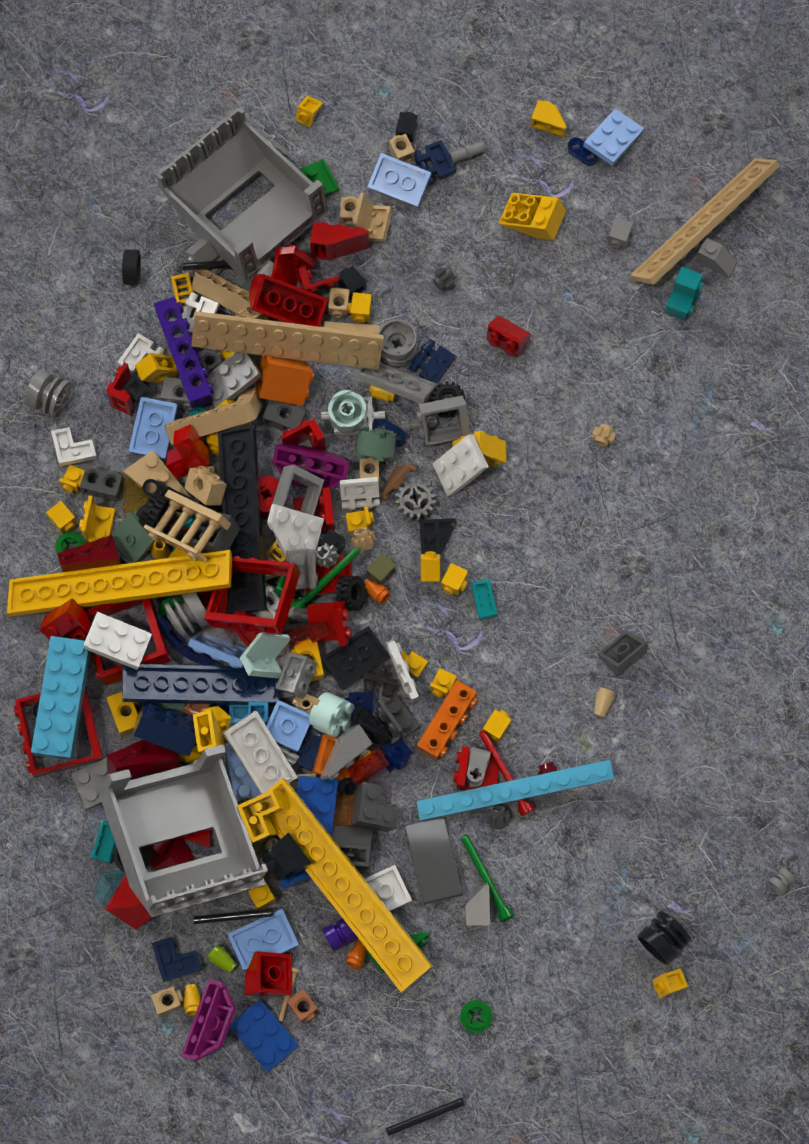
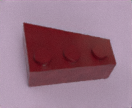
(90, 555)
(142, 759)

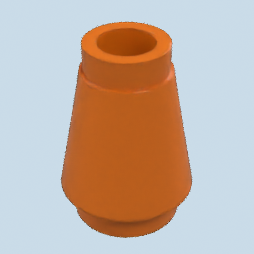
(377, 592)
(357, 955)

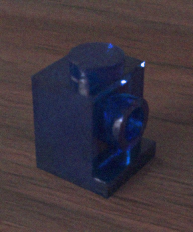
(366, 697)

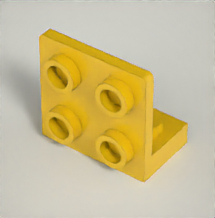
(97, 521)

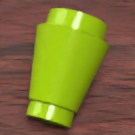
(221, 958)

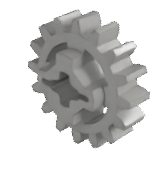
(407, 500)

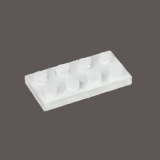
(259, 752)

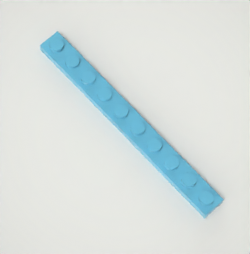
(515, 790)

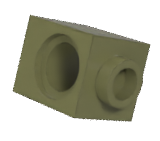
(381, 569)

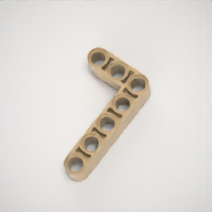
(225, 293)
(221, 418)

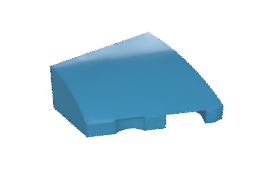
(239, 712)

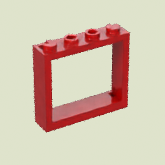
(255, 624)
(161, 656)
(24, 731)

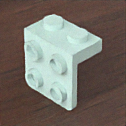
(261, 654)

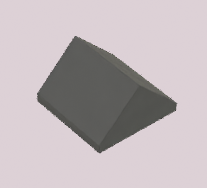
(623, 652)

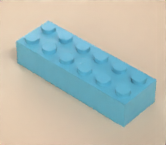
(61, 699)

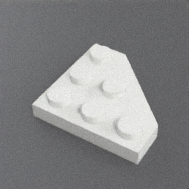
(294, 528)

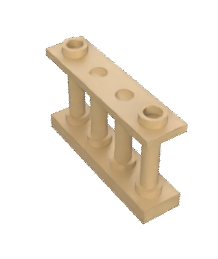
(189, 508)

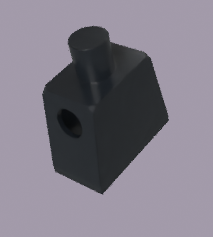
(285, 859)

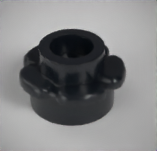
(346, 786)

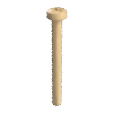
(284, 1006)

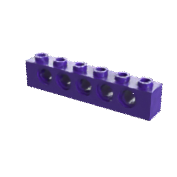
(196, 395)

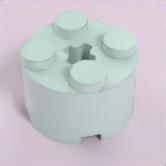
(341, 420)
(331, 715)

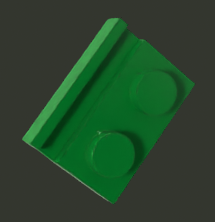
(321, 172)

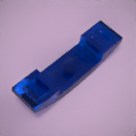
(180, 645)

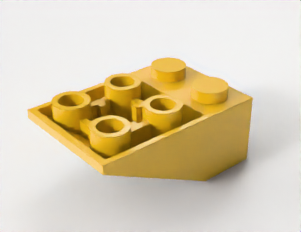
(533, 215)

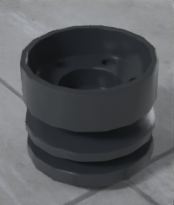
(667, 934)

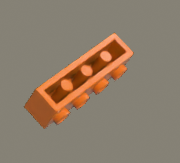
(447, 720)

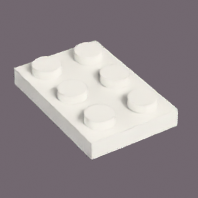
(460, 465)
(117, 640)
(389, 888)

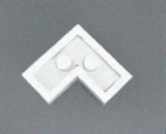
(70, 452)

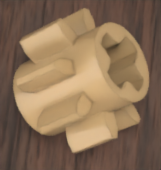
(603, 435)
(363, 539)

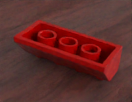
(285, 301)

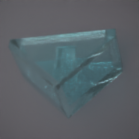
(107, 885)

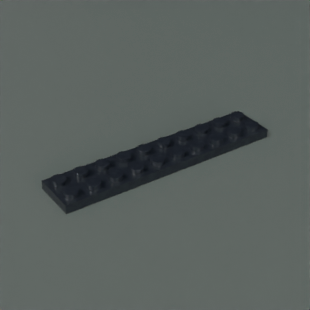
(242, 501)

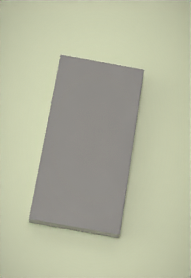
(397, 382)

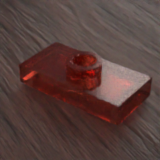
(367, 766)

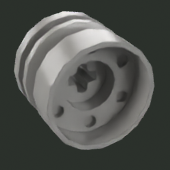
(399, 334)
(47, 393)
(187, 613)

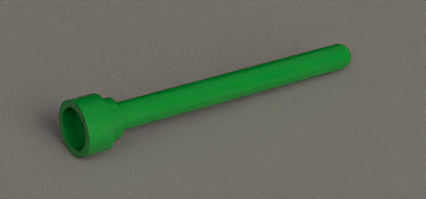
(301, 603)
(503, 911)

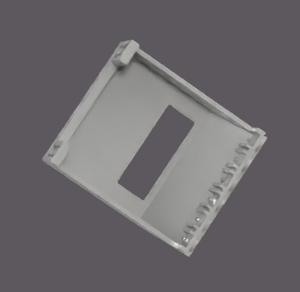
(220, 167)
(172, 807)

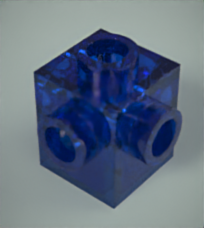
(397, 755)

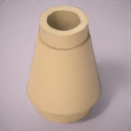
(603, 701)

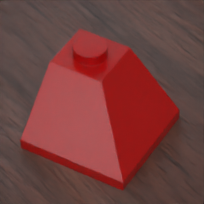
(127, 906)
(269, 975)

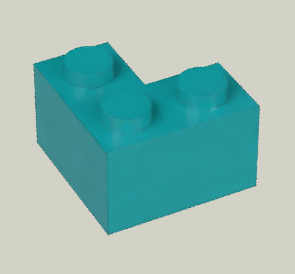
(685, 290)

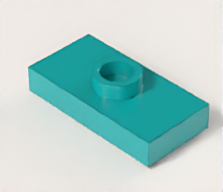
(484, 599)
(104, 844)

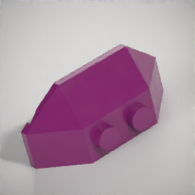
(317, 462)
(210, 1022)

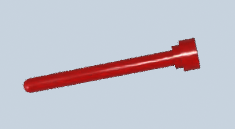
(524, 805)

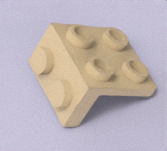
(372, 218)

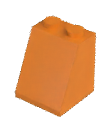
(284, 380)

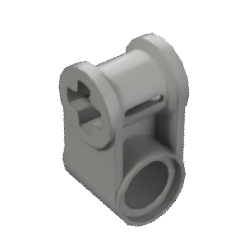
(478, 764)

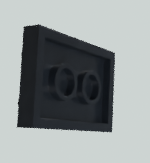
(360, 656)

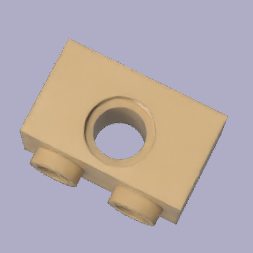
(205, 486)

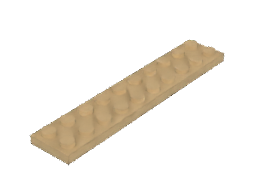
(704, 221)
(287, 340)

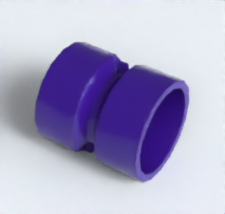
(339, 934)

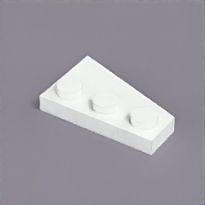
(402, 669)

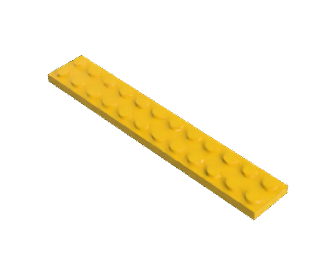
(120, 583)
(350, 892)

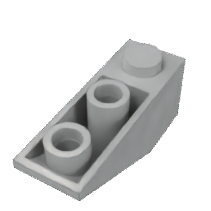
(347, 746)

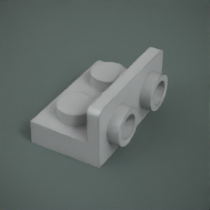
(306, 563)
(296, 675)

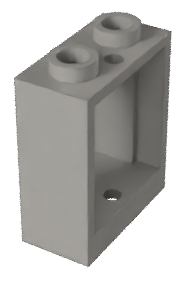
(444, 434)
(311, 481)

